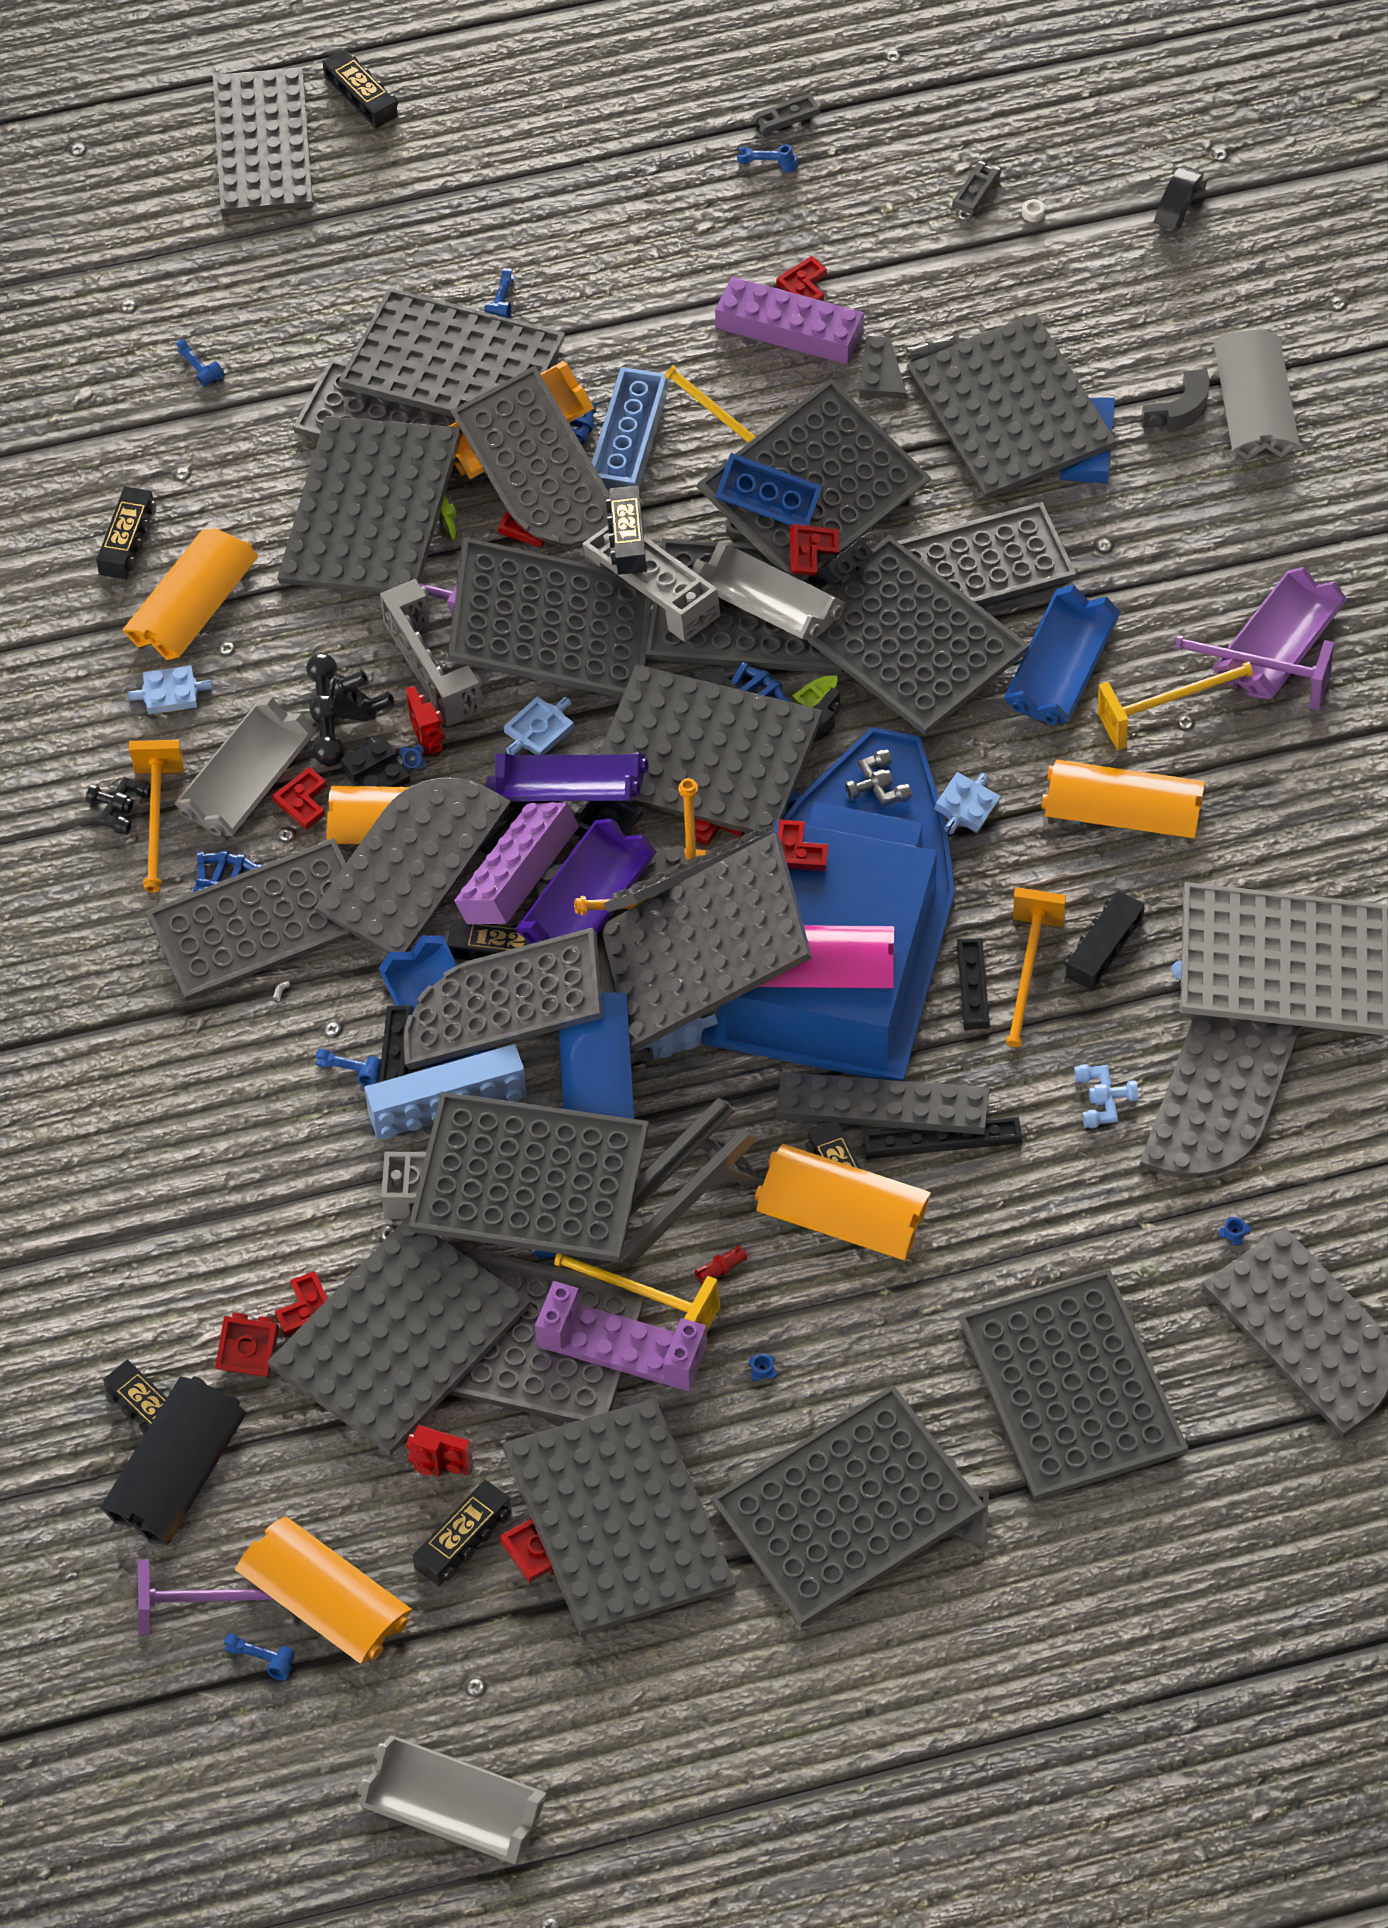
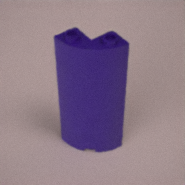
(569, 777)
(595, 869)

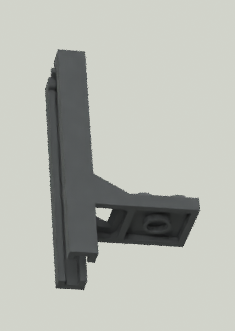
(725, 1166)

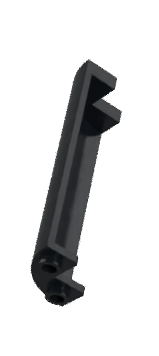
(174, 1459)

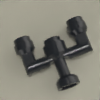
(118, 803)

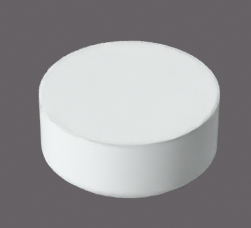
(1033, 210)

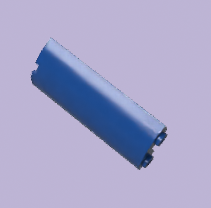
(1062, 656)
(412, 972)
(598, 1062)

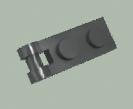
(786, 114)
(976, 187)

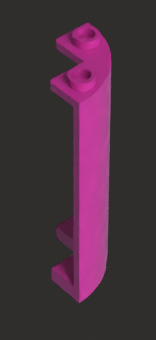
(844, 959)

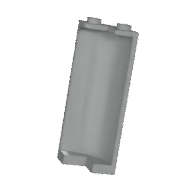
(1256, 393)
(769, 592)
(245, 768)
(452, 1799)

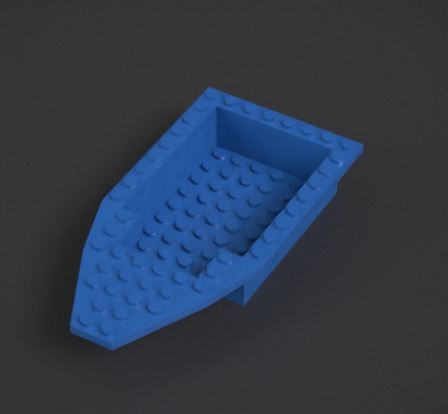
(880, 871)

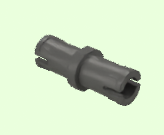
(929, 348)

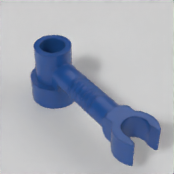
(784, 155)
(500, 307)
(208, 373)
(367, 1071)
(279, 1661)

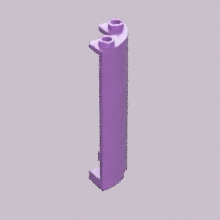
(1283, 629)

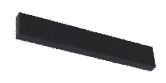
(913, 1141)

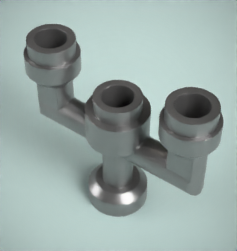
(878, 781)

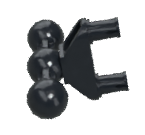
(338, 701)

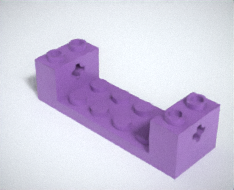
(620, 1341)

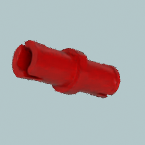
(721, 1264)

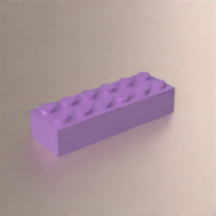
(789, 320)
(516, 863)

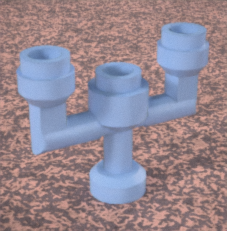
(1103, 1094)

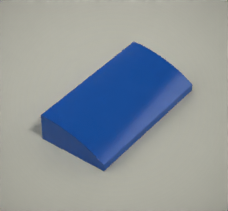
(1097, 467)
(768, 491)

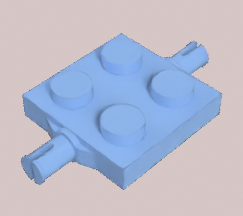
(169, 690)
(539, 726)
(966, 802)
(683, 1038)

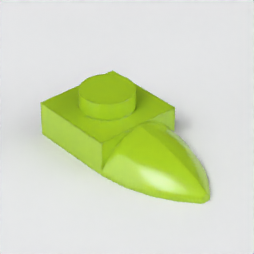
(446, 516)
(814, 691)

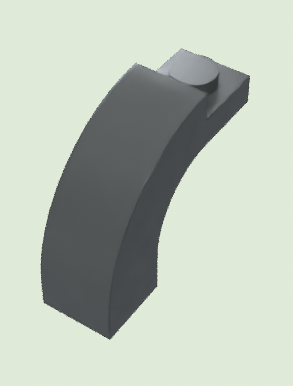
(1185, 409)

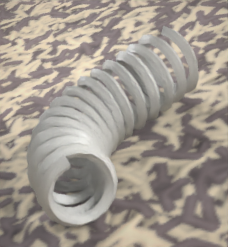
(287, 984)

